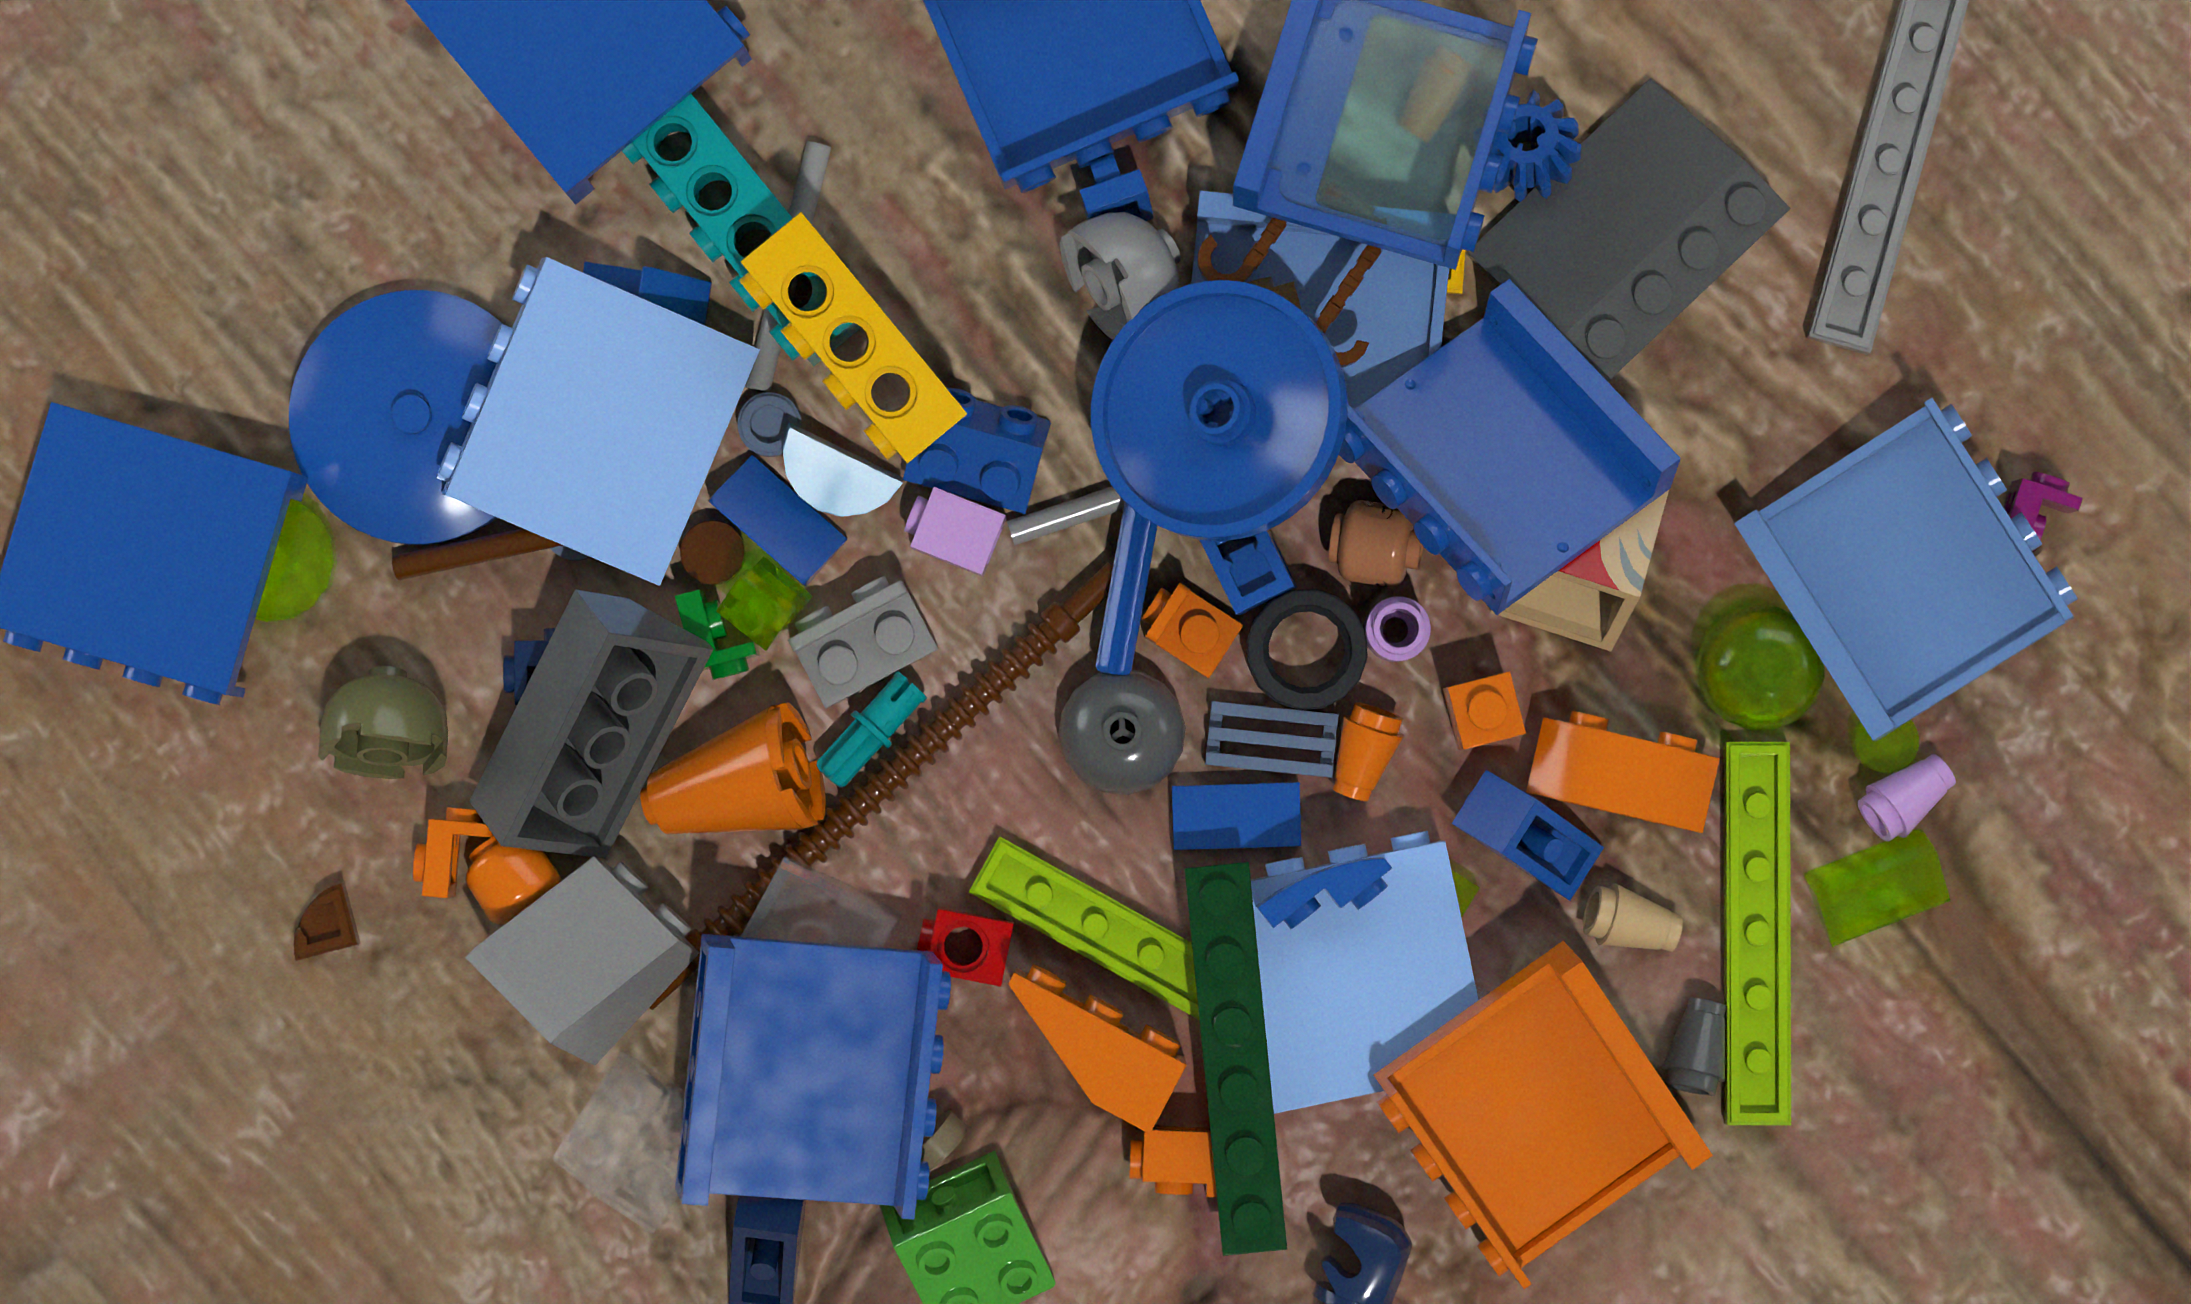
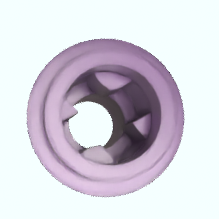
(1905, 797)

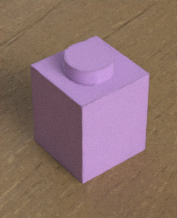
(955, 530)

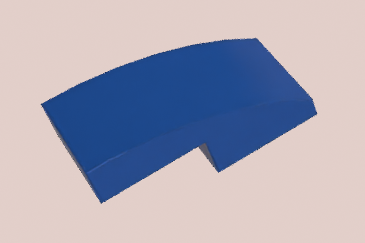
(1344, 882)

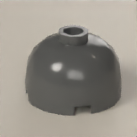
(1092, 749)

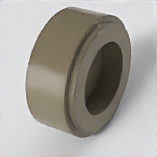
(947, 1135)

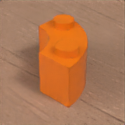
(1623, 773)

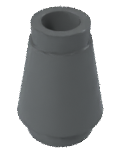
(1698, 1049)

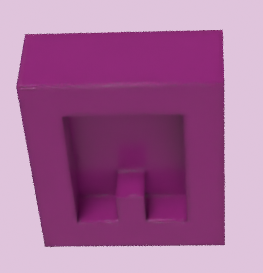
(2044, 490)

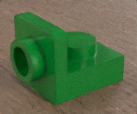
(703, 621)

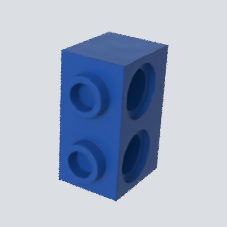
(1250, 570)

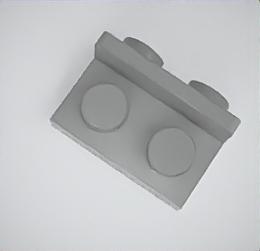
(862, 642)

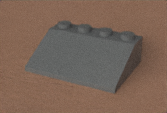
(1634, 231)

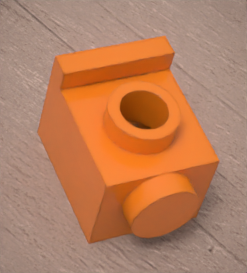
(1174, 1159)

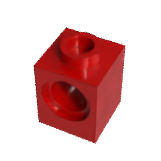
(995, 939)

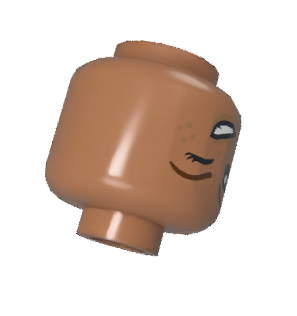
(1374, 544)

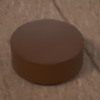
(712, 552)

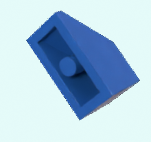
(1527, 834)

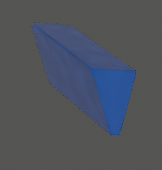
(778, 520)

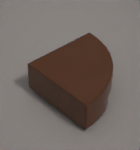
(326, 924)

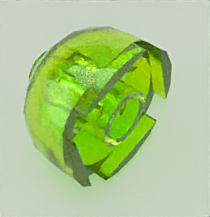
(1758, 668)

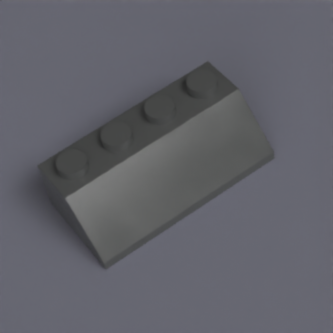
(589, 727)

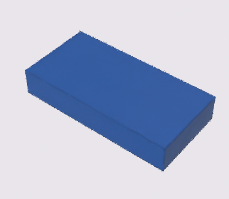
(1236, 816)

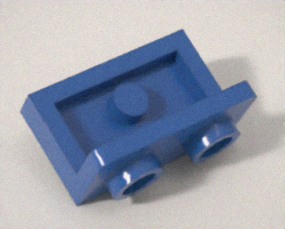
(985, 455)

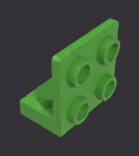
(970, 1240)

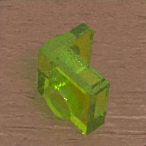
(764, 603)

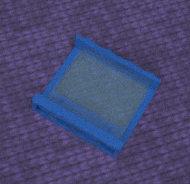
(1384, 123)

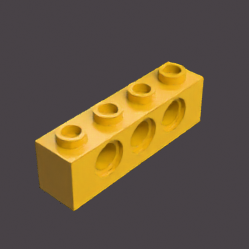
(929, 404)

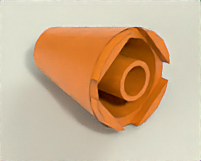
(740, 780)

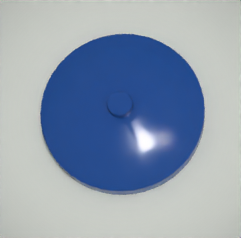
(384, 404)
(1219, 410)

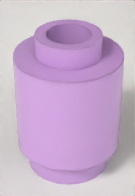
(1416, 623)

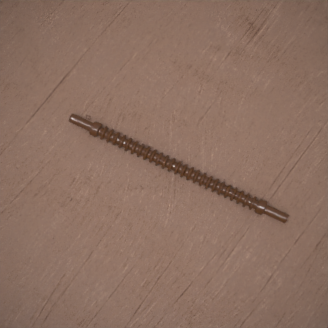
(1058, 623)

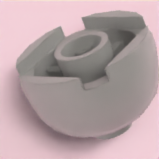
(1121, 265)

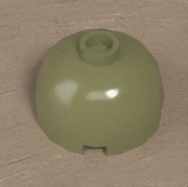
(384, 724)

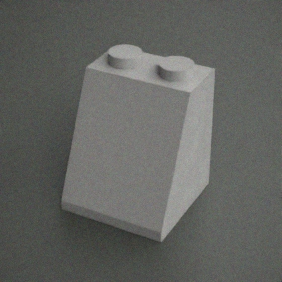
(587, 958)

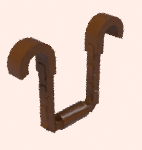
(1257, 255)

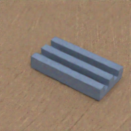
(1325, 744)

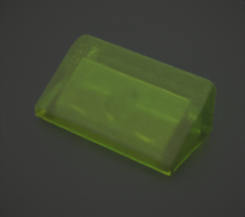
(1877, 886)

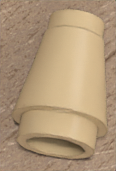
(1629, 920)

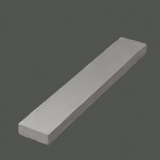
(1886, 173)

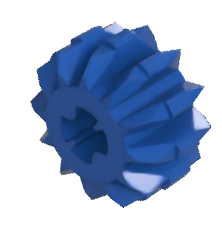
(1553, 152)

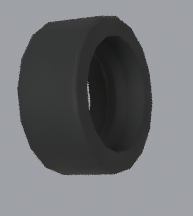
(1354, 649)

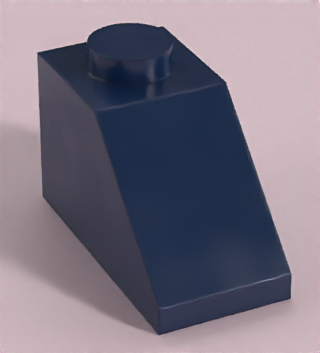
(766, 1250)

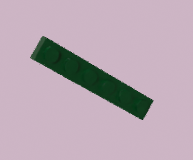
(1235, 1058)

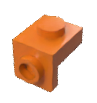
(438, 859)

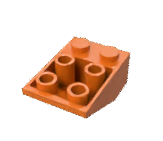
(1111, 1062)

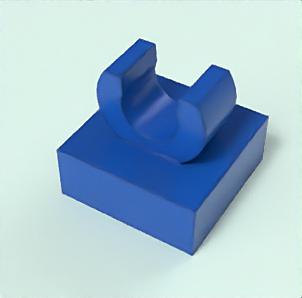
(1115, 191)

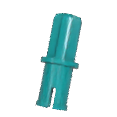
(870, 730)

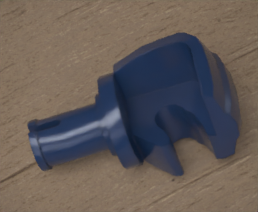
(1382, 1250)

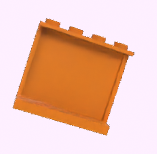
(1536, 1110)

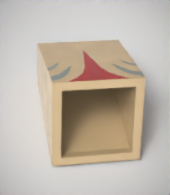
(1598, 588)

